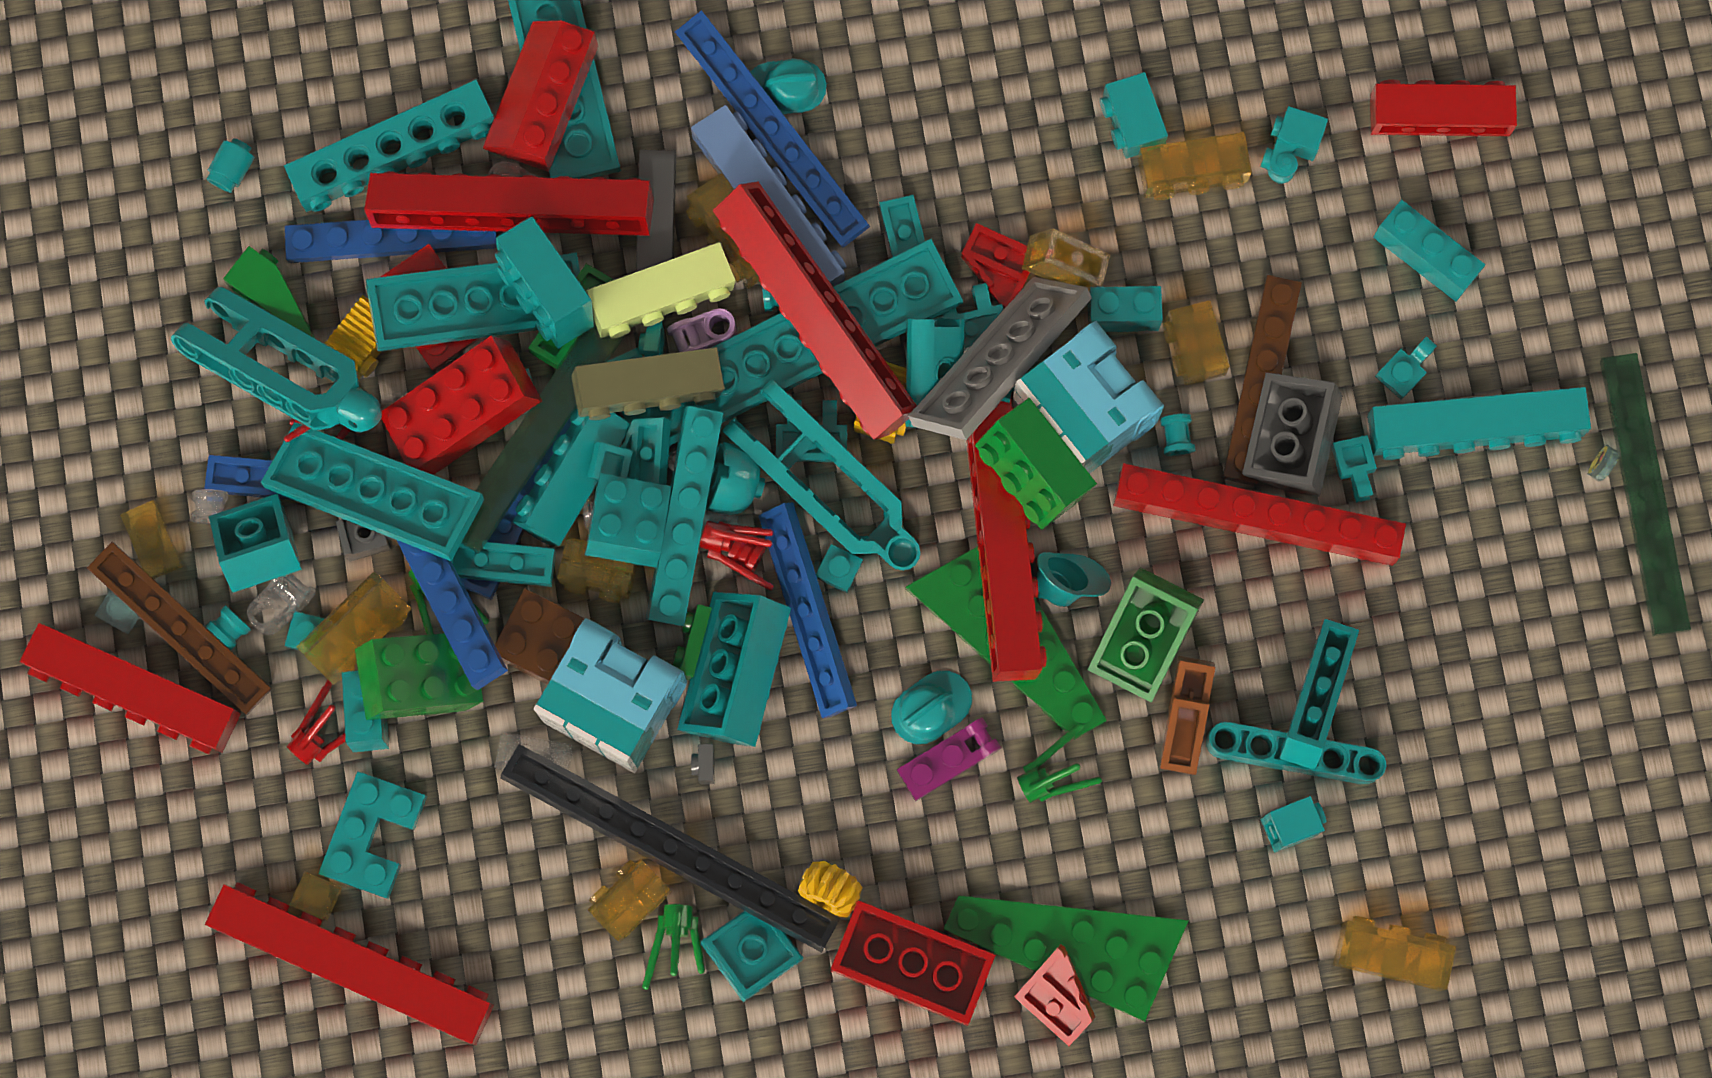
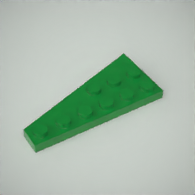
(957, 599)
(1113, 953)

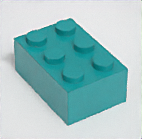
(543, 283)

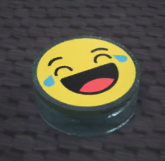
(1603, 463)

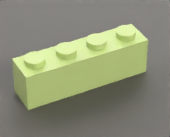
(661, 290)

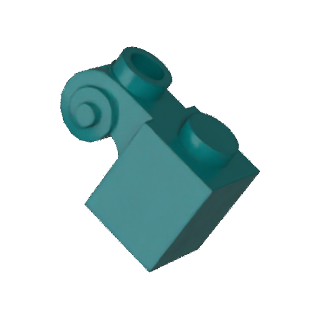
(1298, 135)

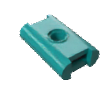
(931, 354)

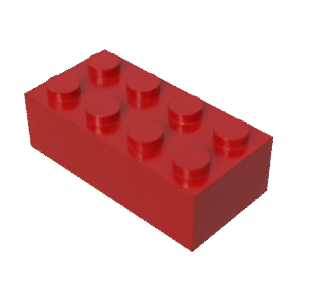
(460, 406)
(912, 963)

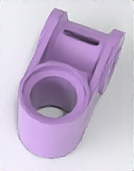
(700, 330)

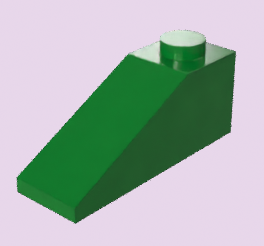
(263, 284)

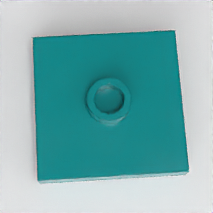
(751, 953)

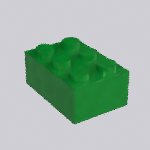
(1035, 464)
(413, 677)

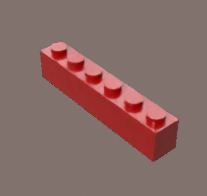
(129, 687)

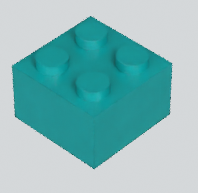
(628, 520)
(254, 543)

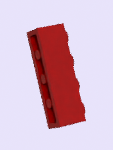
(1443, 108)

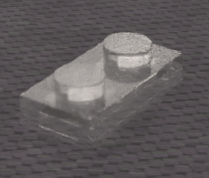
(554, 751)

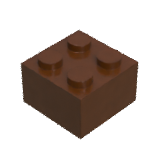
(537, 636)

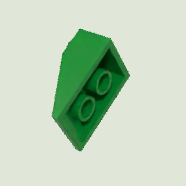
(1145, 634)

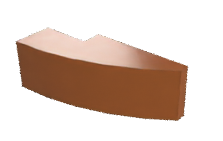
(1187, 715)

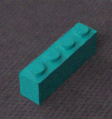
(563, 482)
(1319, 694)

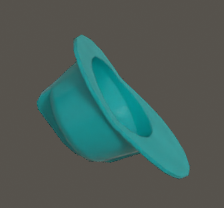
(792, 84)
(1068, 577)
(931, 707)

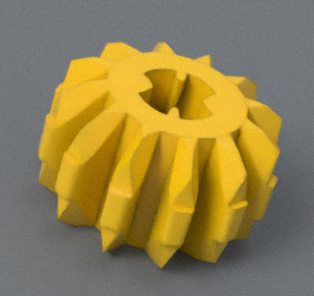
(830, 888)

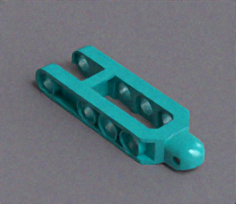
(340, 404)
(887, 540)

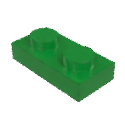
(695, 626)

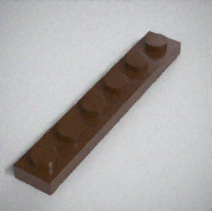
(1265, 356)
(179, 628)

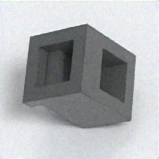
(357, 547)

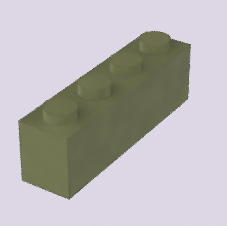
(647, 383)

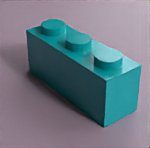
(1428, 250)

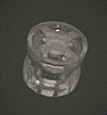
(207, 503)

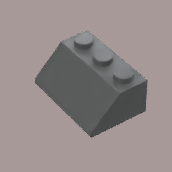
(1293, 433)

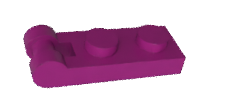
(947, 760)

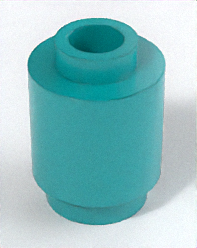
(230, 165)

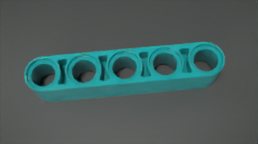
(1242, 752)

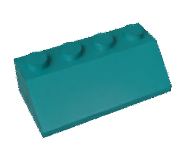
(735, 668)

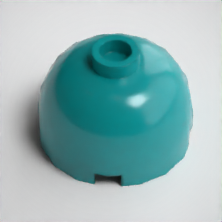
(733, 481)

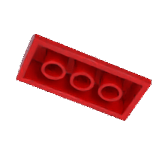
(542, 93)

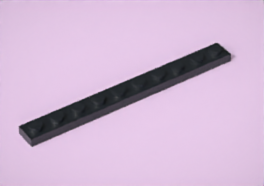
(670, 848)

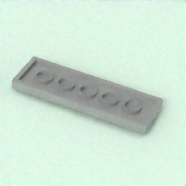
(999, 358)

